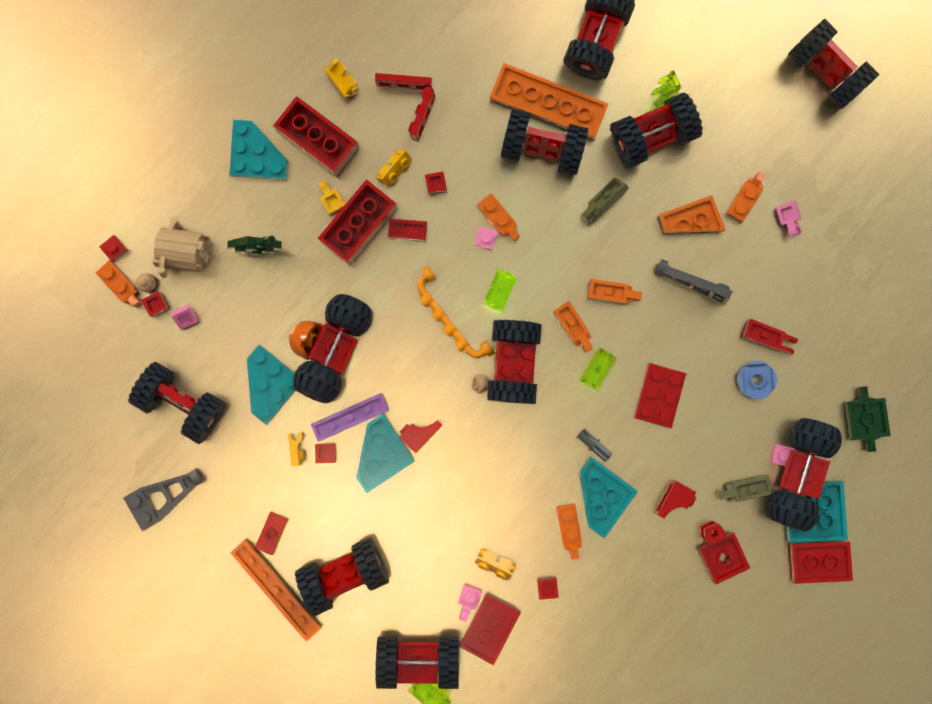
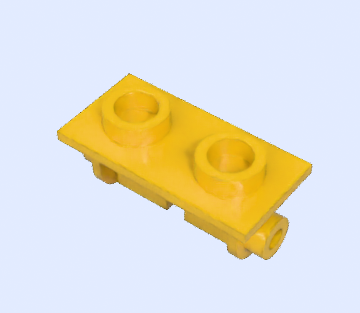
(346, 84)
(389, 174)
(502, 568)

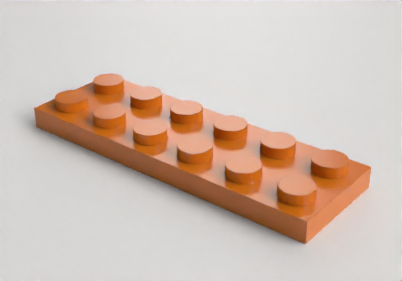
(547, 100)

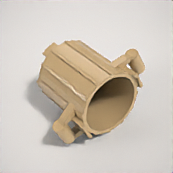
(179, 249)

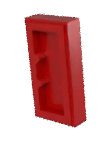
(407, 229)
(271, 533)

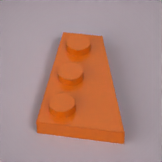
(693, 218)

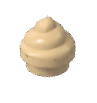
(146, 282)
(480, 383)

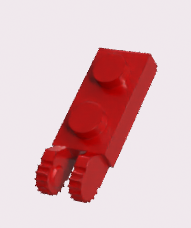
(422, 114)
(768, 336)

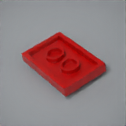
(660, 395)
(821, 562)
(489, 629)

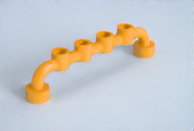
(450, 329)

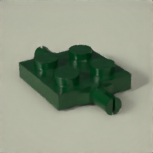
(256, 245)
(867, 419)

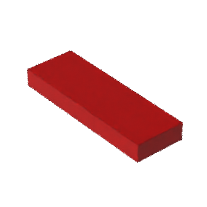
(402, 81)

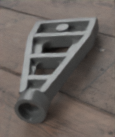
(717, 292)
(143, 509)

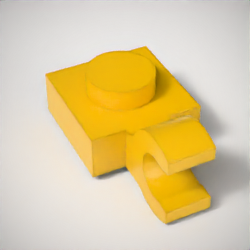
(330, 199)
(296, 454)

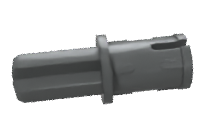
(594, 445)

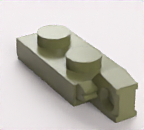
(604, 200)
(746, 489)

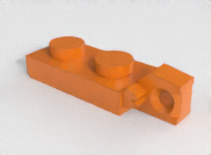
(746, 197)
(498, 217)
(118, 283)
(612, 292)
(573, 326)
(569, 529)

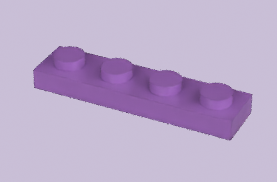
(349, 417)

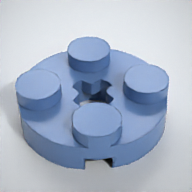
(763, 371)

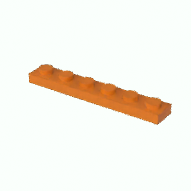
(276, 590)

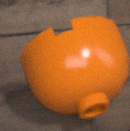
(303, 336)

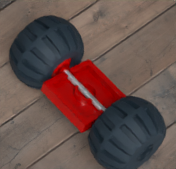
(332, 348)
(804, 474)

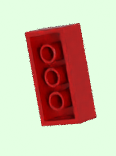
(316, 136)
(357, 222)

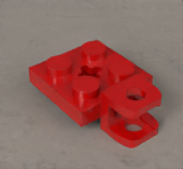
(717, 544)

